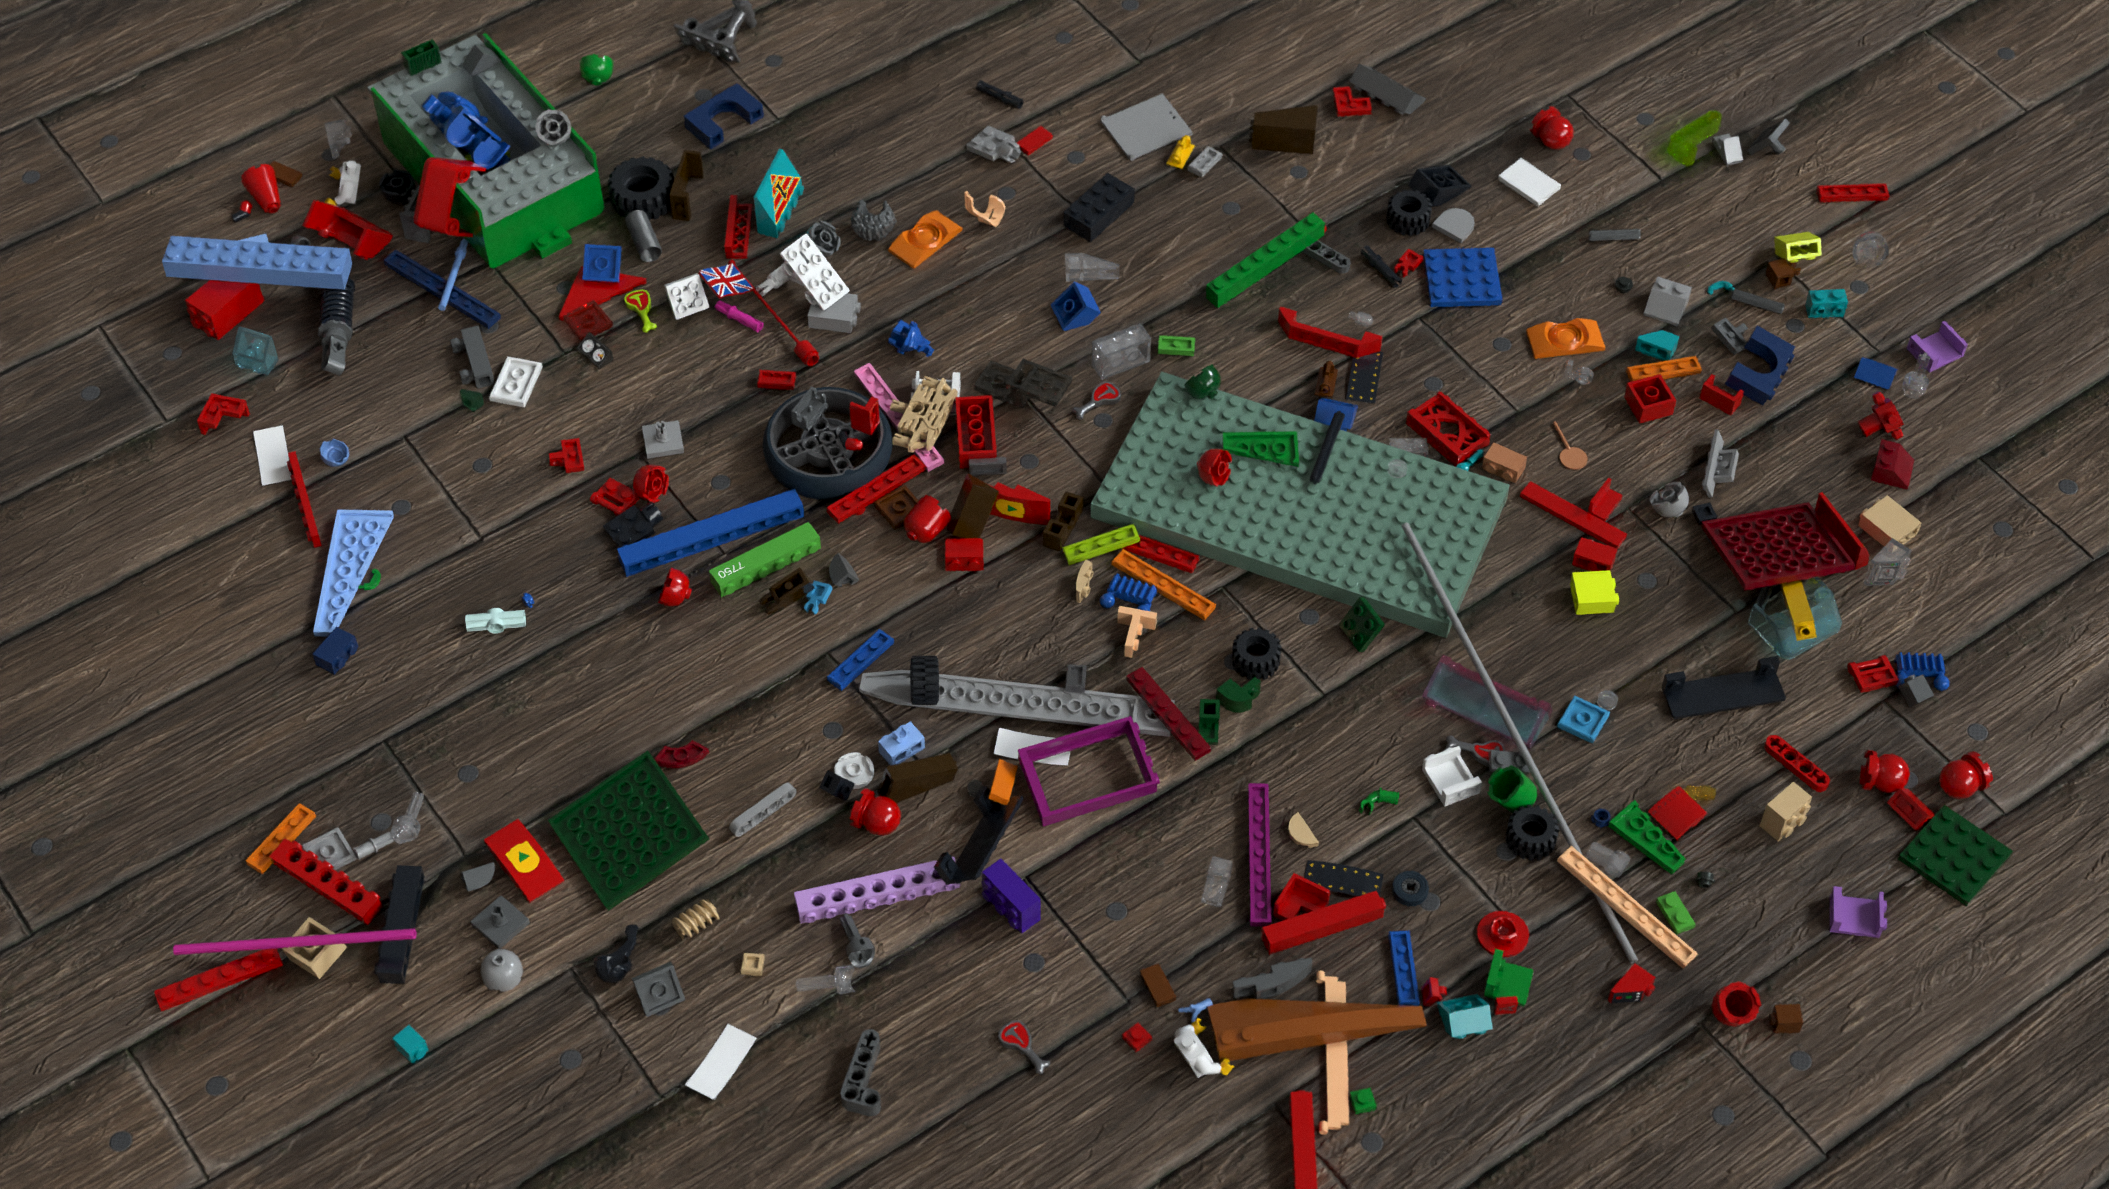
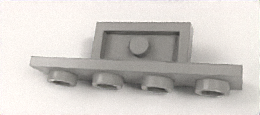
(1720, 465)

